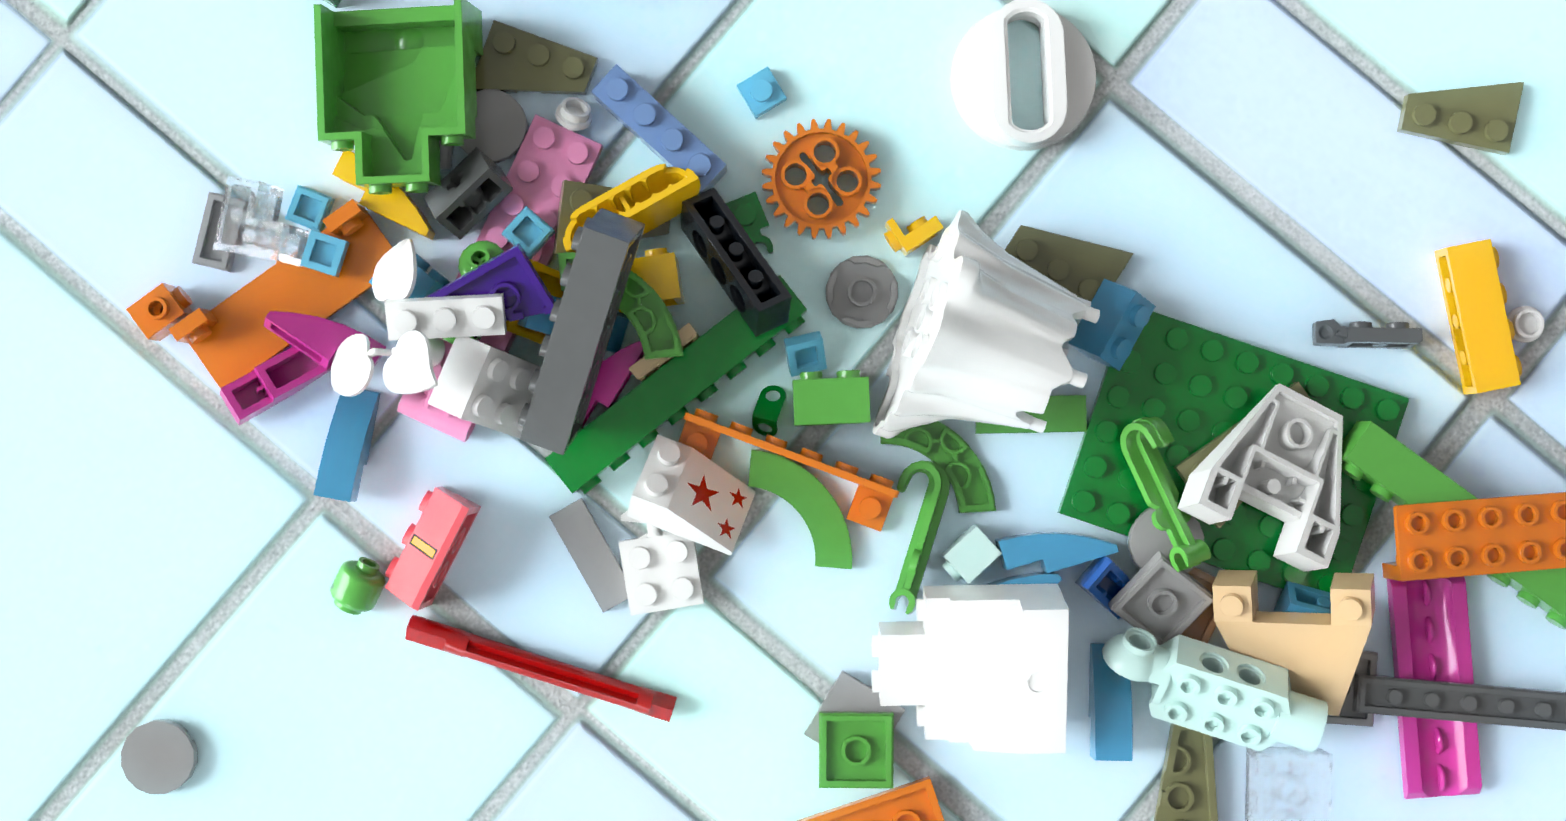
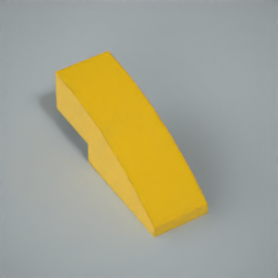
(395, 206)

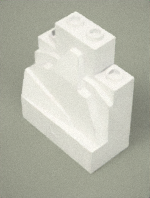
(981, 666)

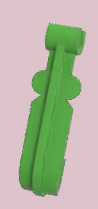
(1139, 447)
(924, 531)

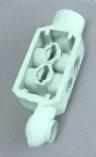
(1218, 691)

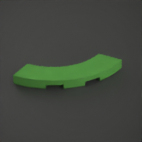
(646, 313)
(956, 458)
(810, 500)

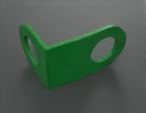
(768, 411)

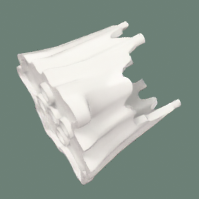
(979, 338)

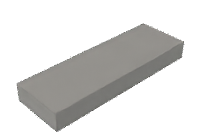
(591, 554)

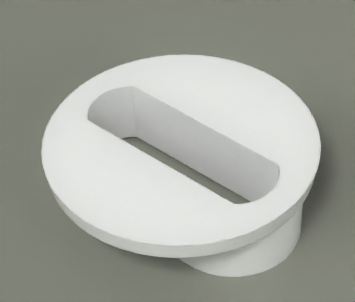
(983, 77)

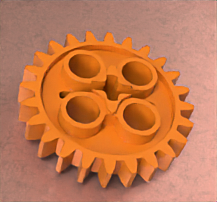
(794, 198)

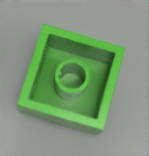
(831, 399)

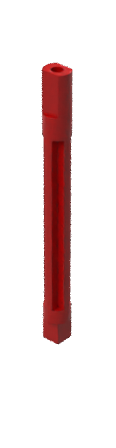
(539, 667)

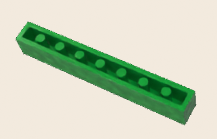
(665, 397)

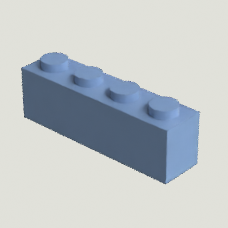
(657, 127)

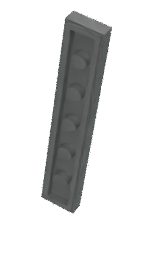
(1459, 702)

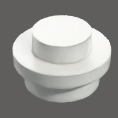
(574, 114)
(1527, 323)

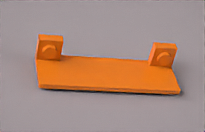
(233, 333)
(871, 497)
(1478, 537)

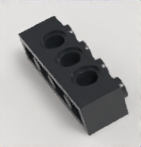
(735, 262)

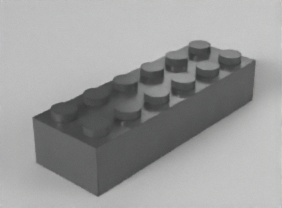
(581, 330)

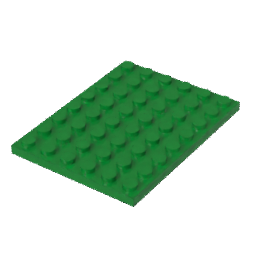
(1199, 390)

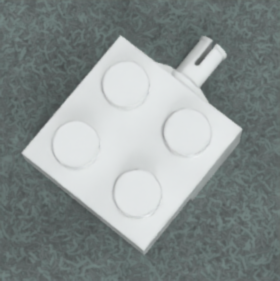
(660, 572)

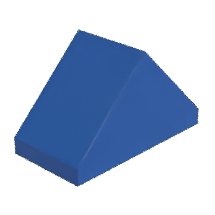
(1103, 581)

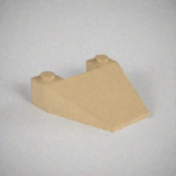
(1314, 647)

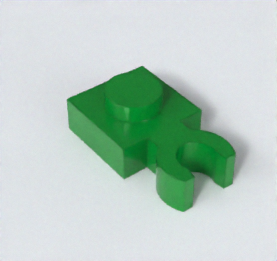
(752, 218)

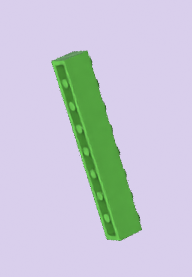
(1408, 479)

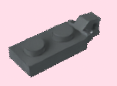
(1362, 335)

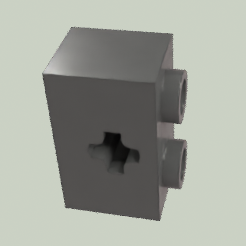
(468, 193)

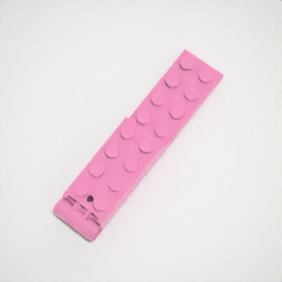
(536, 175)

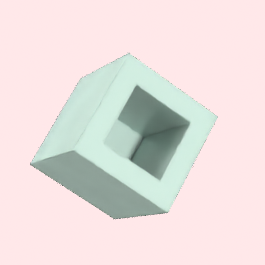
(969, 555)

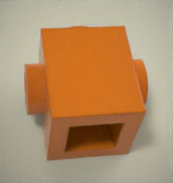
(160, 310)

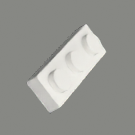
(446, 316)

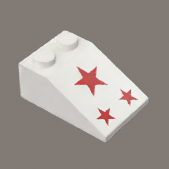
(690, 496)

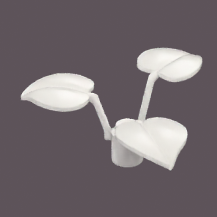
(412, 360)

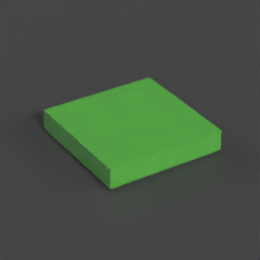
(856, 749)

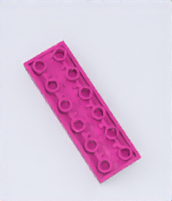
(1434, 644)

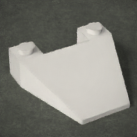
(1283, 463)

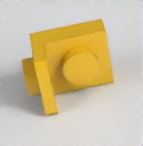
(919, 233)

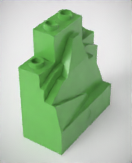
(397, 88)

